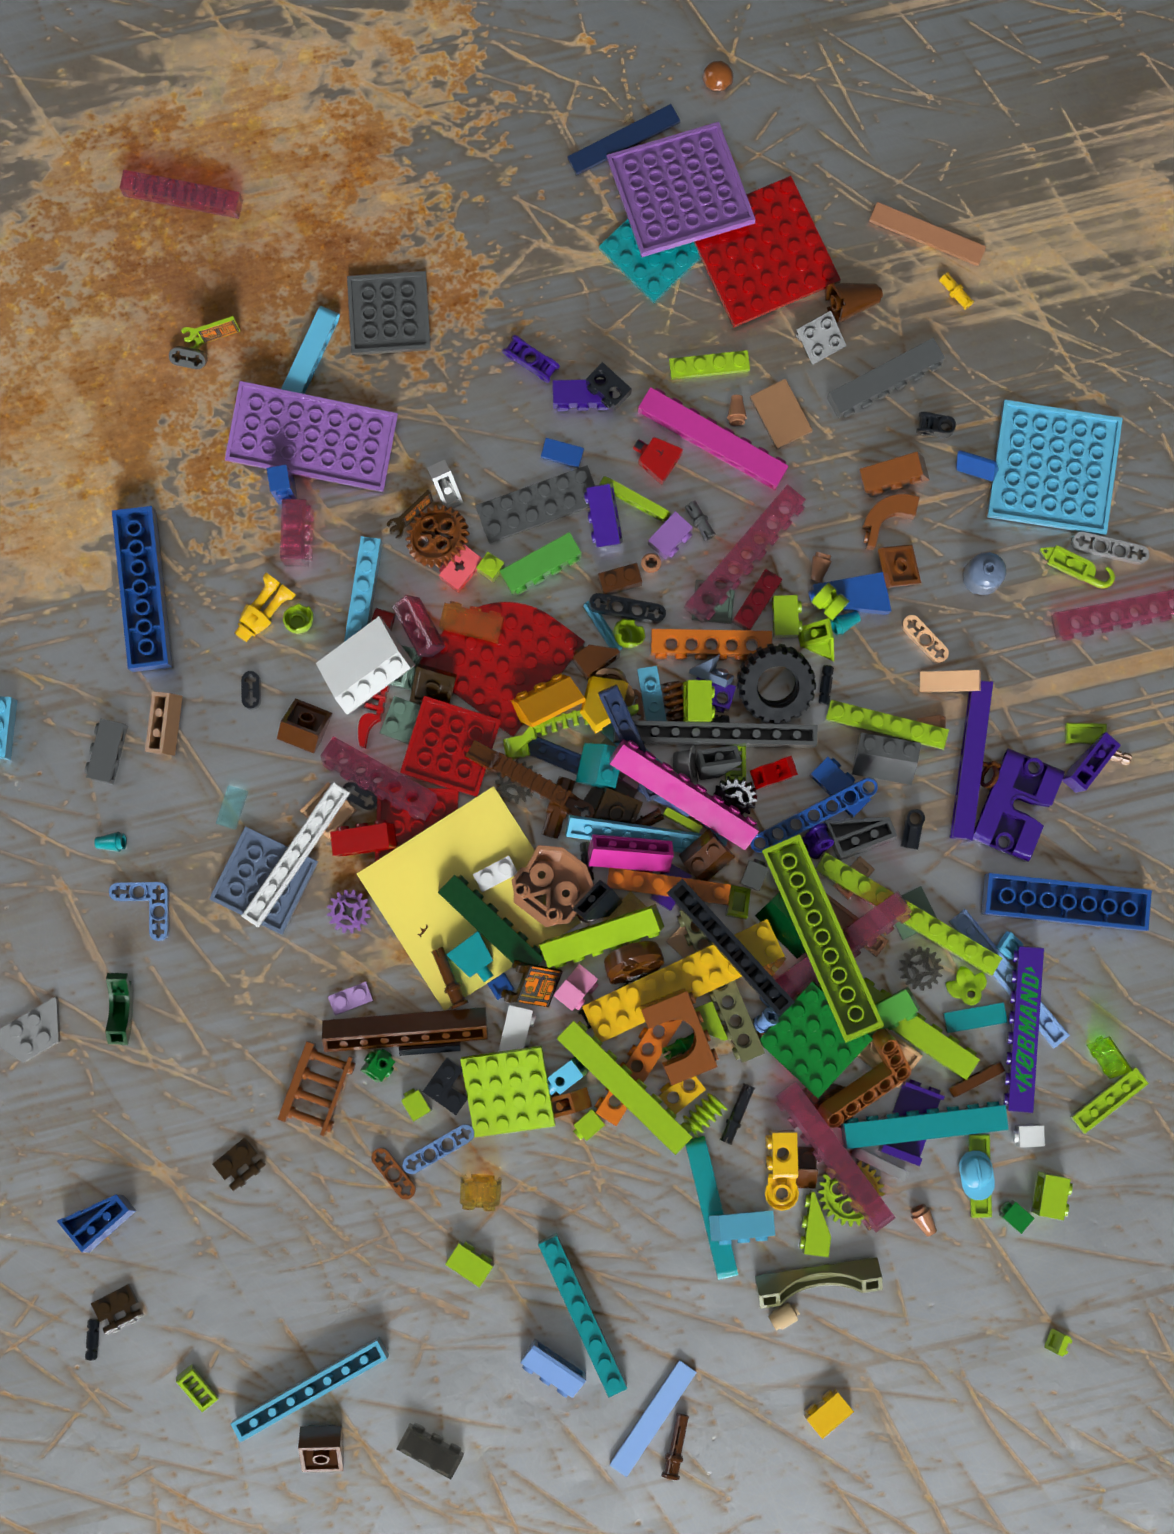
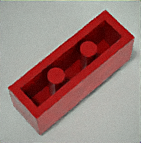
(363, 838)

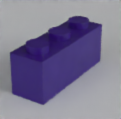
(575, 395)
(603, 515)

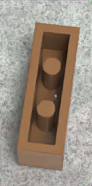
(163, 723)

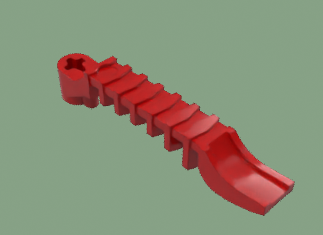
(368, 720)

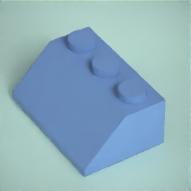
(553, 1369)

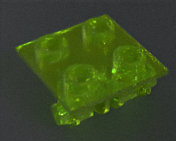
(1109, 1057)

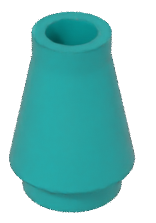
(844, 622)
(113, 842)

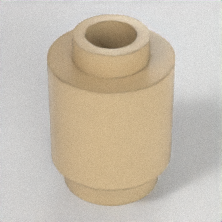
(784, 1316)

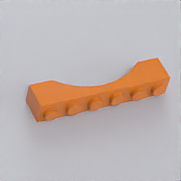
(660, 884)

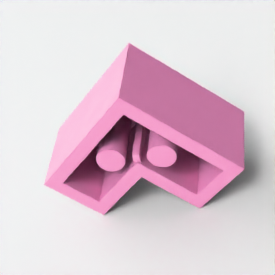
(576, 987)

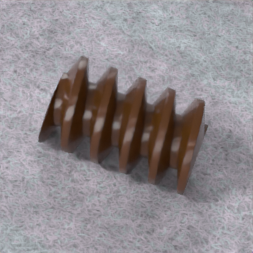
(675, 700)

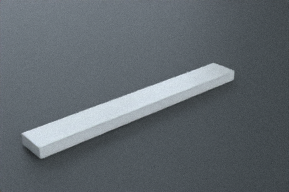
(295, 854)

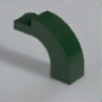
(120, 1008)

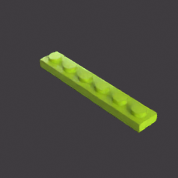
(887, 724)

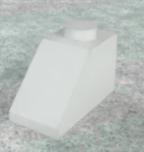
(445, 484)

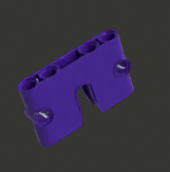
(999, 815)

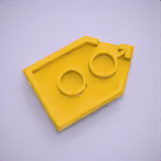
(593, 708)

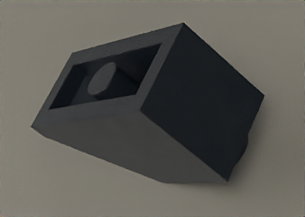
(598, 902)

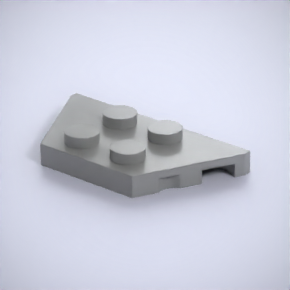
(32, 1032)

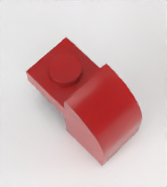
(773, 772)

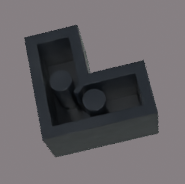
(442, 1089)

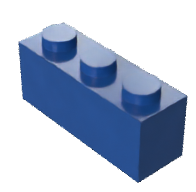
(281, 483)
(833, 779)

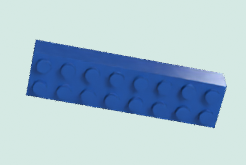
(142, 589)
(1066, 902)

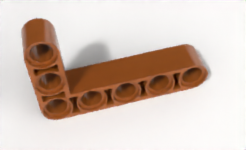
(870, 1086)

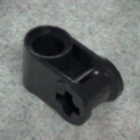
(934, 424)

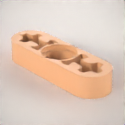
(910, 632)

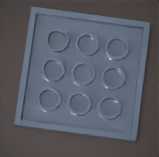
(248, 870)

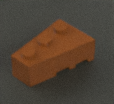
(894, 473)

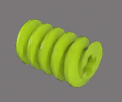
(704, 1113)

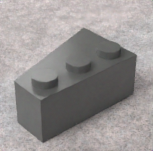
(859, 835)

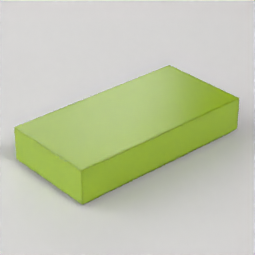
(1083, 732)

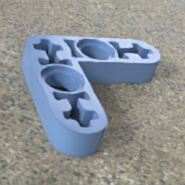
(150, 896)

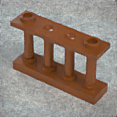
(296, 1091)

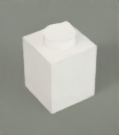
(1029, 1135)

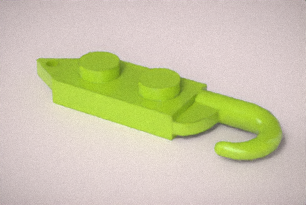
(1076, 566)

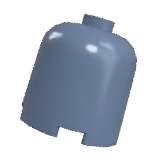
(984, 573)

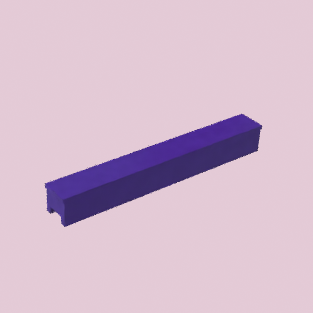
(971, 763)

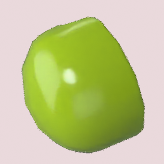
(298, 618)
(628, 633)

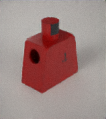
(658, 457)

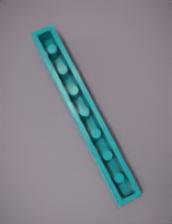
(925, 1125)
(582, 1315)

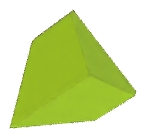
(818, 638)

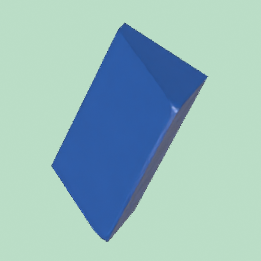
(976, 465)

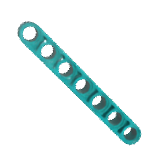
(710, 1204)

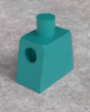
(472, 957)

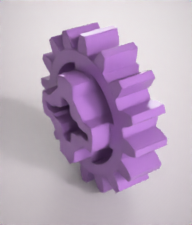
(337, 918)

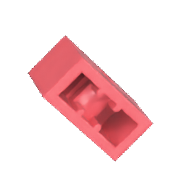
(460, 578)

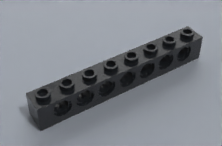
(730, 947)

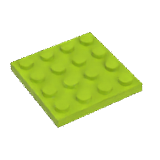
(508, 1091)

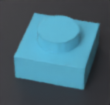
(1007, 944)

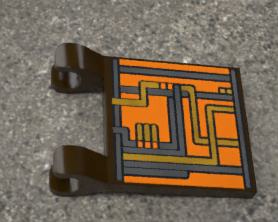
(408, 516)
(536, 984)

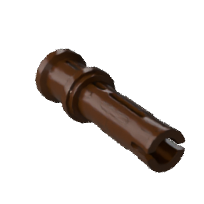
(452, 988)
(676, 1458)

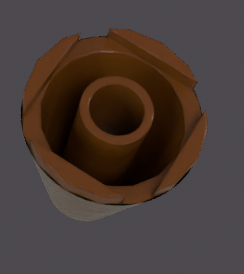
(851, 298)

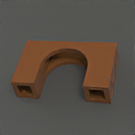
(699, 1056)

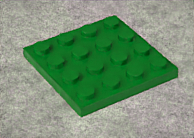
(811, 1042)

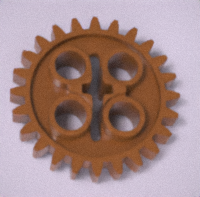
(437, 536)

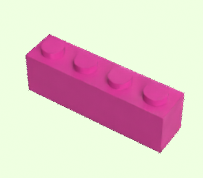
(630, 853)

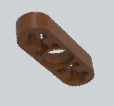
(976, 1079)

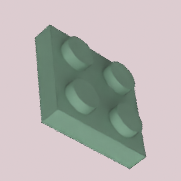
(400, 720)

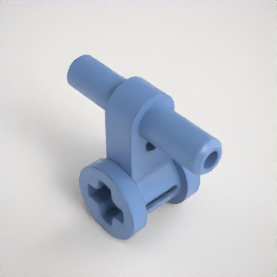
(767, 1019)

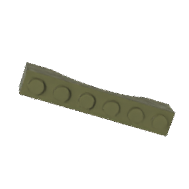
(858, 1275)

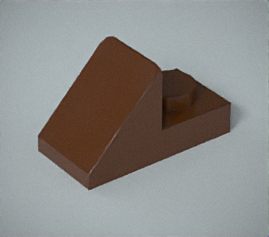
(806, 1168)

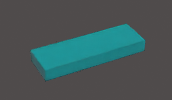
(975, 1017)

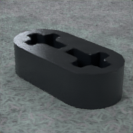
(256, 690)
(357, 800)

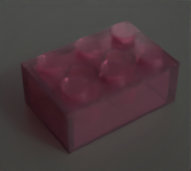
(296, 532)

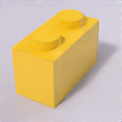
(828, 1413)

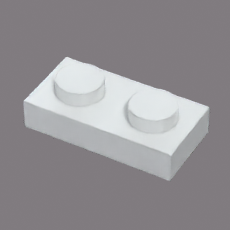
(495, 873)

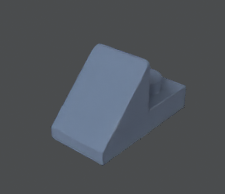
(708, 671)

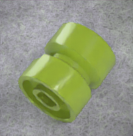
(830, 601)

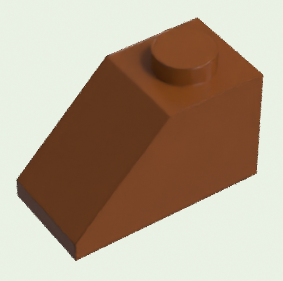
(571, 1102)

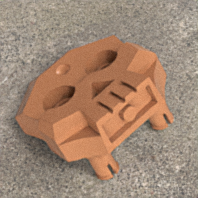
(562, 873)

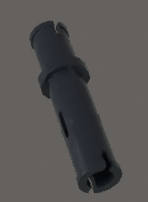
(737, 1114)

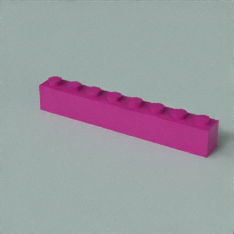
(712, 438)
(684, 794)

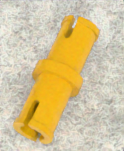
(956, 291)

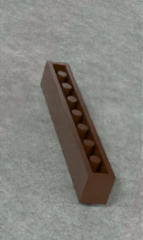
(404, 1029)

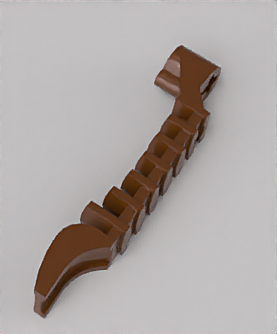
(497, 761)

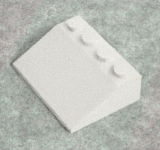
(364, 665)

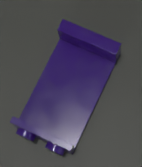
(912, 1098)

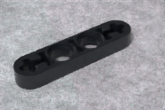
(627, 608)

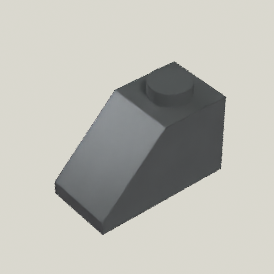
(717, 761)

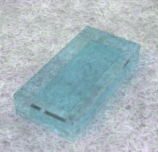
(232, 807)

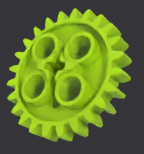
(836, 1207)

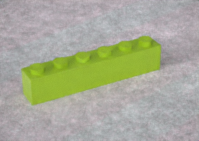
(601, 936)

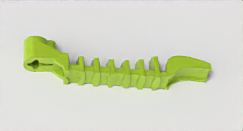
(517, 746)

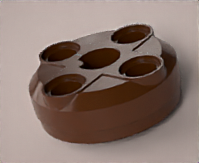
(633, 962)

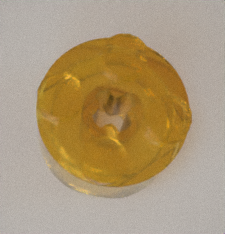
(480, 1192)

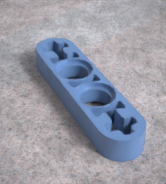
(438, 1148)

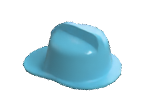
(977, 1175)

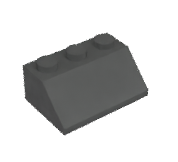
(886, 758)

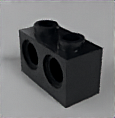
(612, 383)

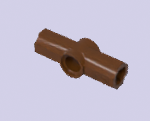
(555, 815)

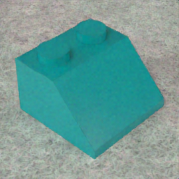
(596, 768)

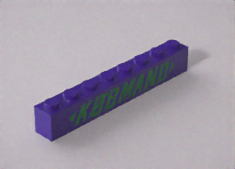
(1025, 1029)

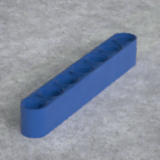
(821, 807)

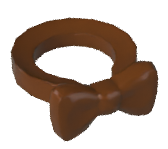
(987, 765)

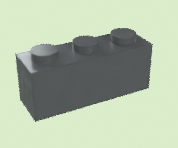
(106, 751)

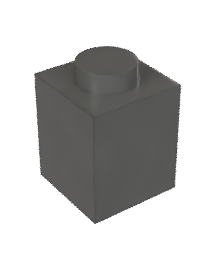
(754, 874)

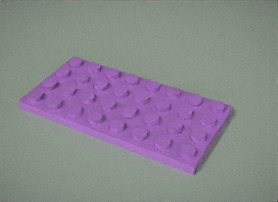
(311, 436)

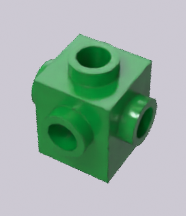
(378, 1065)

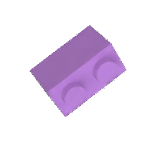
(670, 536)

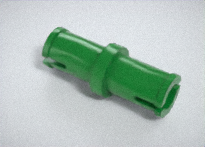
(679, 1047)

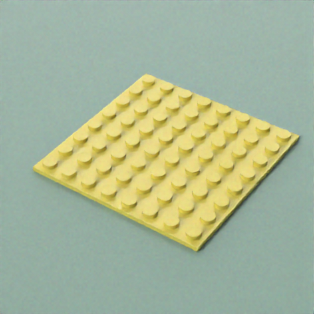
(411, 876)

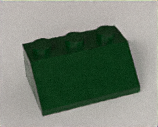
(782, 925)

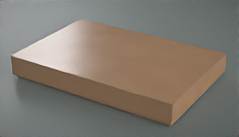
(781, 414)

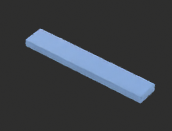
(652, 1418)

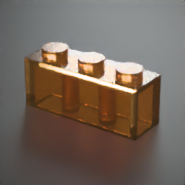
(471, 622)

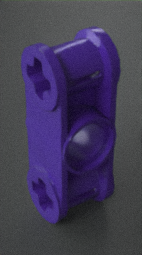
(542, 366)

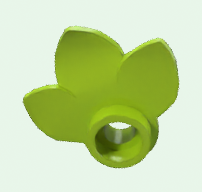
(965, 983)

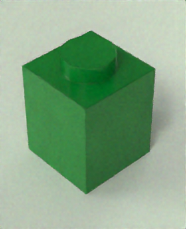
(1016, 1216)

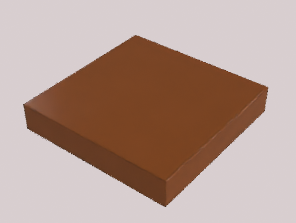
(899, 566)

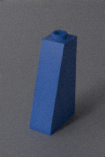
(864, 593)

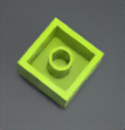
(1051, 1195)

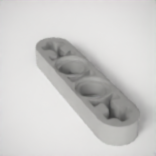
(1109, 551)

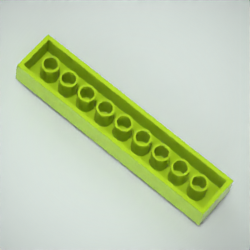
(823, 938)

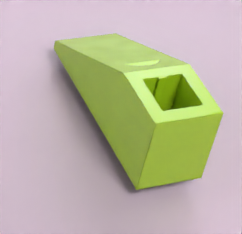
(816, 1235)

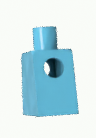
(570, 1072)

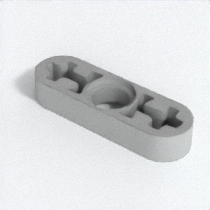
(880, 1163)

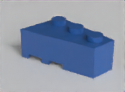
(94, 1224)

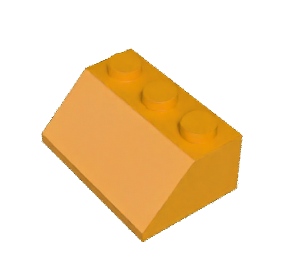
(547, 700)

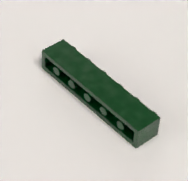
(488, 923)

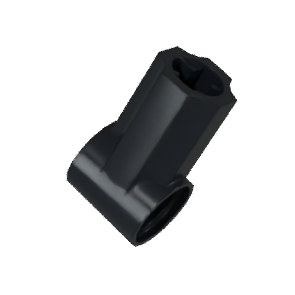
(911, 831)

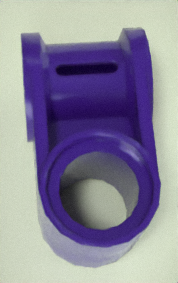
(817, 840)

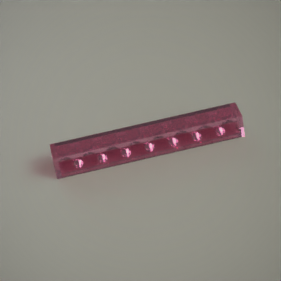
(858, 934)
(835, 1157)

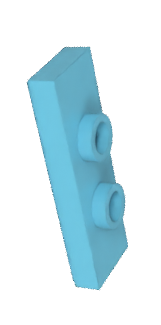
(651, 694)

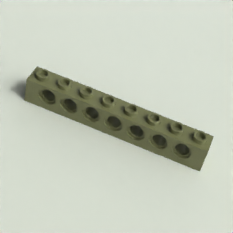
(754, 1046)

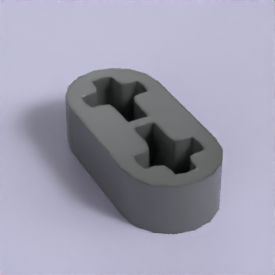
(187, 362)

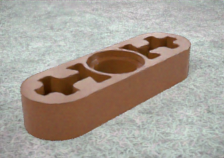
(399, 1188)

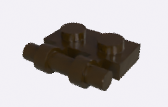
(234, 1159)
(114, 1303)

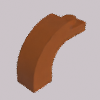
(893, 506)

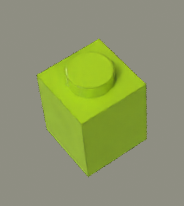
(490, 566)
(416, 1104)
(588, 1125)

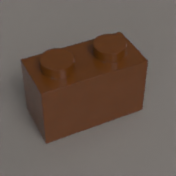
(620, 579)

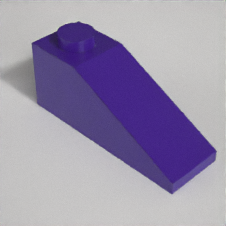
(1091, 763)

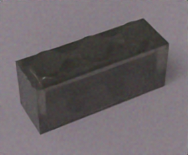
(430, 1450)

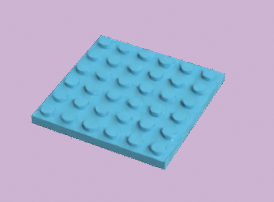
(1055, 467)

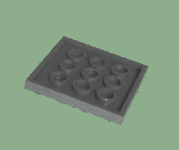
(388, 313)

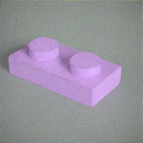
(350, 998)

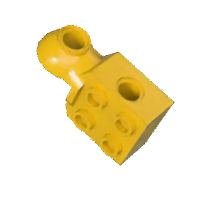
(782, 1169)

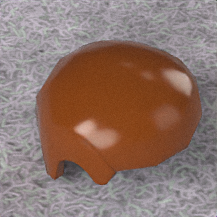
(718, 76)

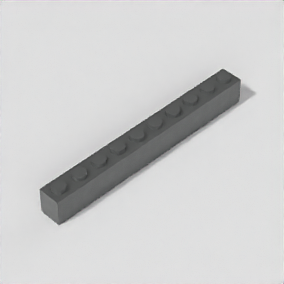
(725, 734)

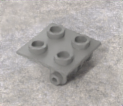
(821, 337)

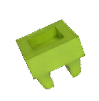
(1057, 1342)

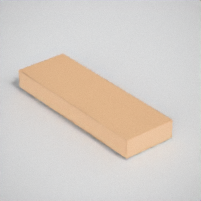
(950, 681)

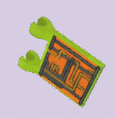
(211, 331)

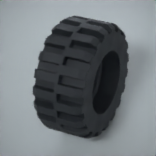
(787, 707)

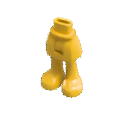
(252, 618)

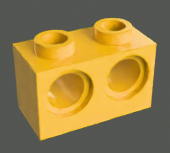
(685, 1096)

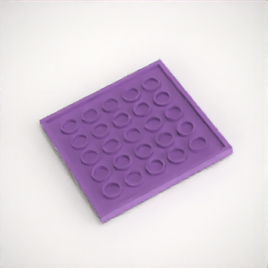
(680, 189)

